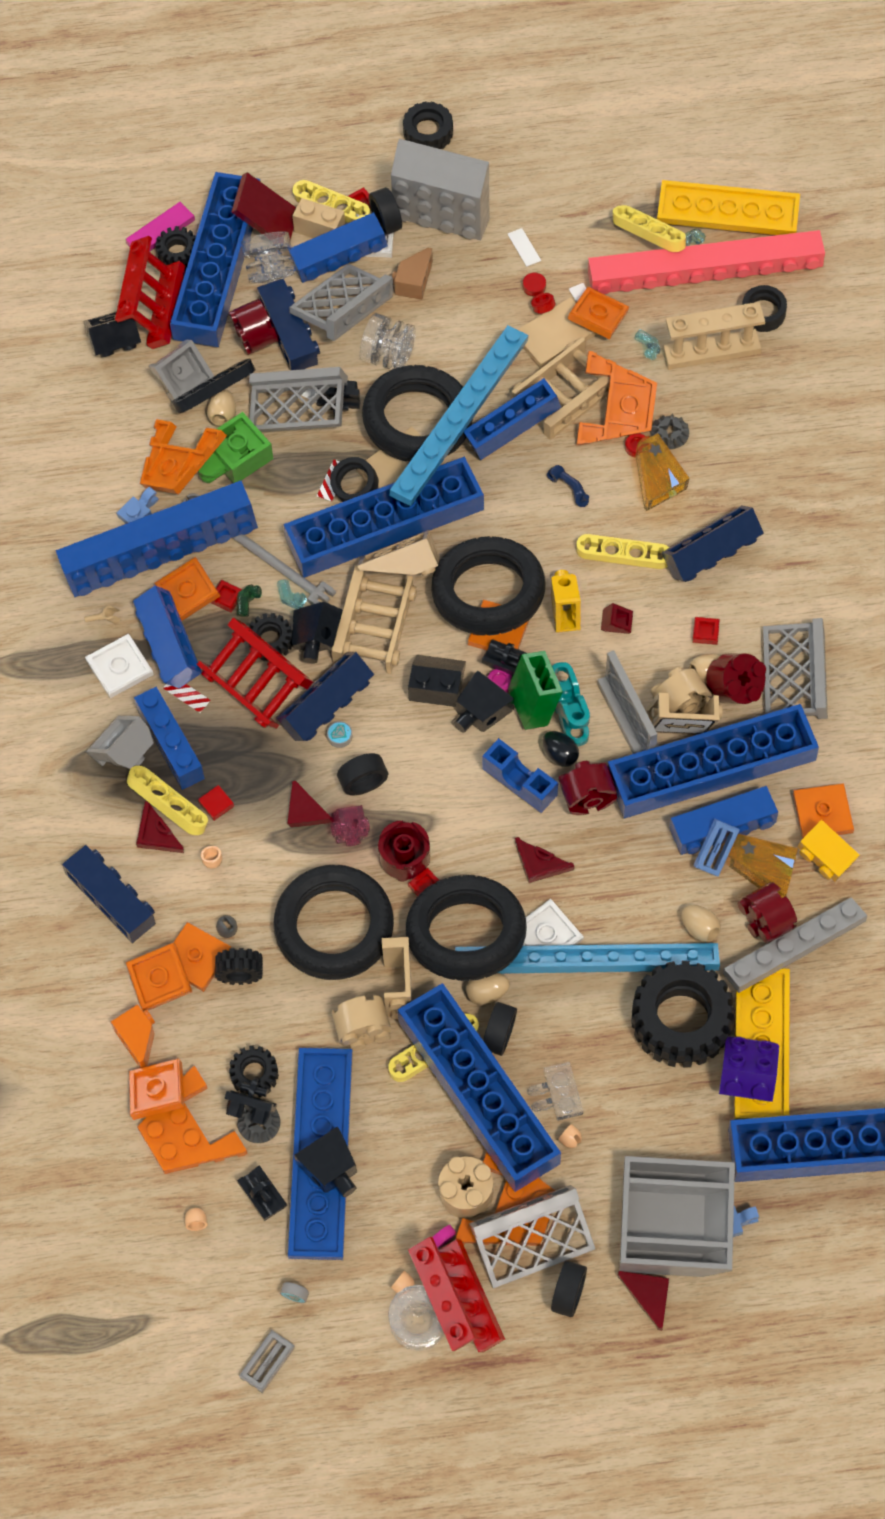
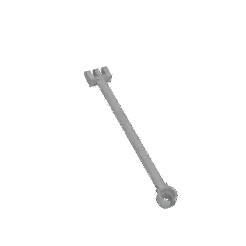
(315, 592)

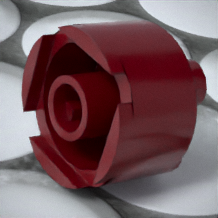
(253, 326)
(736, 678)
(588, 787)
(404, 850)
(768, 913)

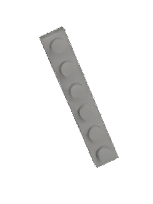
(794, 945)

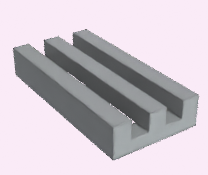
(253, 1381)

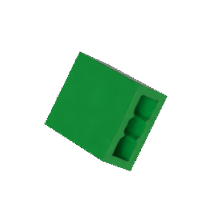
(535, 690)

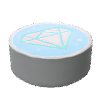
(339, 734)
(294, 1292)

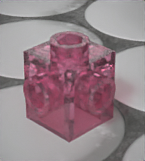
(349, 825)

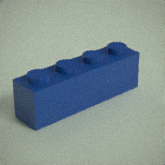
(338, 247)
(512, 419)
(167, 637)
(169, 738)
(744, 811)

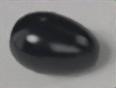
(560, 748)

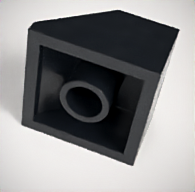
(109, 335)
(436, 680)

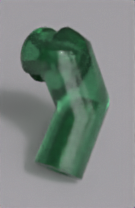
(245, 596)

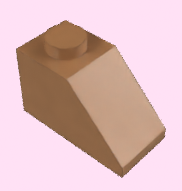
(413, 274)

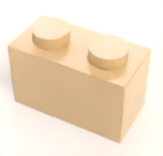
(316, 219)

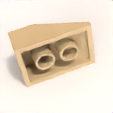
(407, 556)

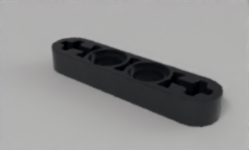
(213, 386)

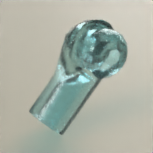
(695, 235)
(650, 342)
(288, 598)

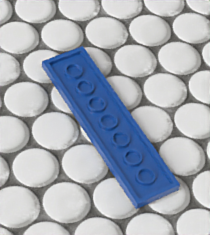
(321, 1106)

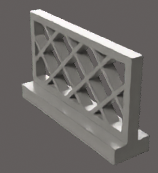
(354, 308)
(301, 381)
(816, 662)
(627, 706)
(525, 1213)

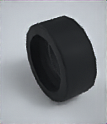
(386, 210)
(770, 294)
(343, 468)
(362, 774)
(500, 1028)
(568, 1289)

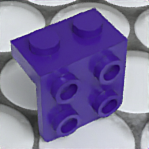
(749, 1068)

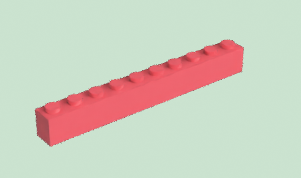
(706, 262)

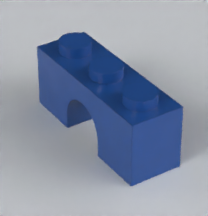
(533, 787)

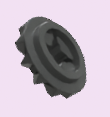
(680, 431)
(256, 1133)

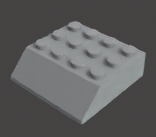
(441, 189)
(677, 1216)

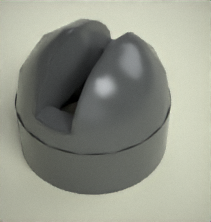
(223, 930)

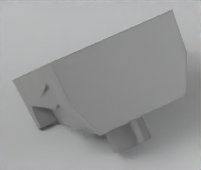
(182, 369)
(122, 742)

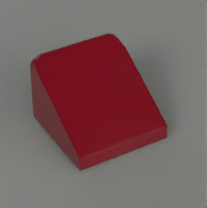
(617, 619)

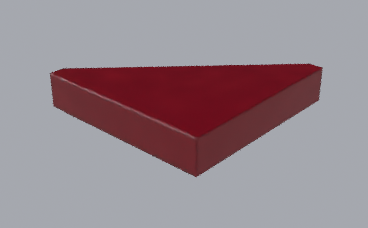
(304, 809)
(155, 833)
(539, 862)
(649, 1293)

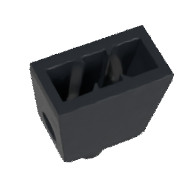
(315, 629)
(482, 704)
(329, 1163)

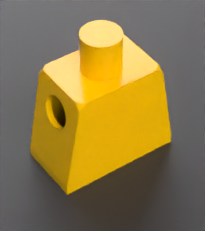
(563, 592)

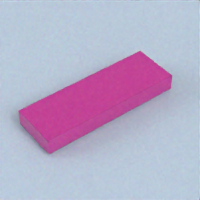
(175, 216)

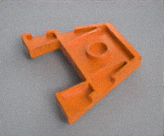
(628, 402)
(174, 466)
(178, 1139)
(507, 1200)

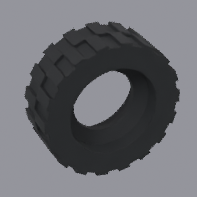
(428, 111)

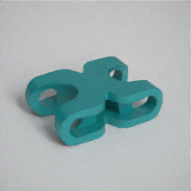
(572, 705)

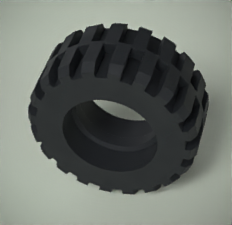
(688, 982)

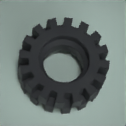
(172, 238)
(274, 624)
(238, 966)
(253, 1056)

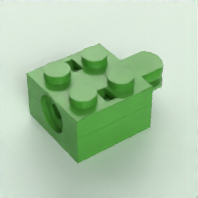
(239, 454)

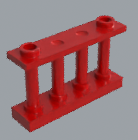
(166, 292)
(276, 664)
(456, 1295)

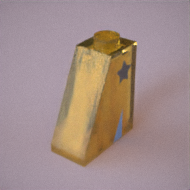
(658, 472)
(763, 862)

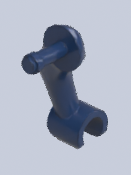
(558, 472)

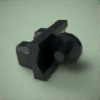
(350, 399)
(502, 657)
(237, 1102)
(262, 1193)

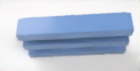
(716, 825)

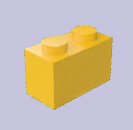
(827, 851)

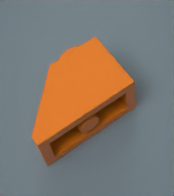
(136, 1033)

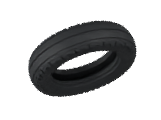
(399, 381)
(493, 619)
(322, 880)
(468, 964)

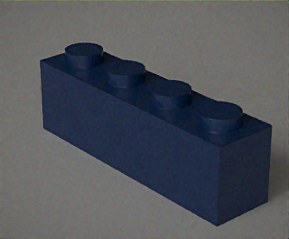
(291, 331)
(713, 543)
(325, 697)
(109, 893)

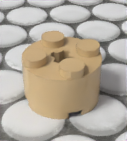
(685, 690)
(362, 1022)
(462, 1172)

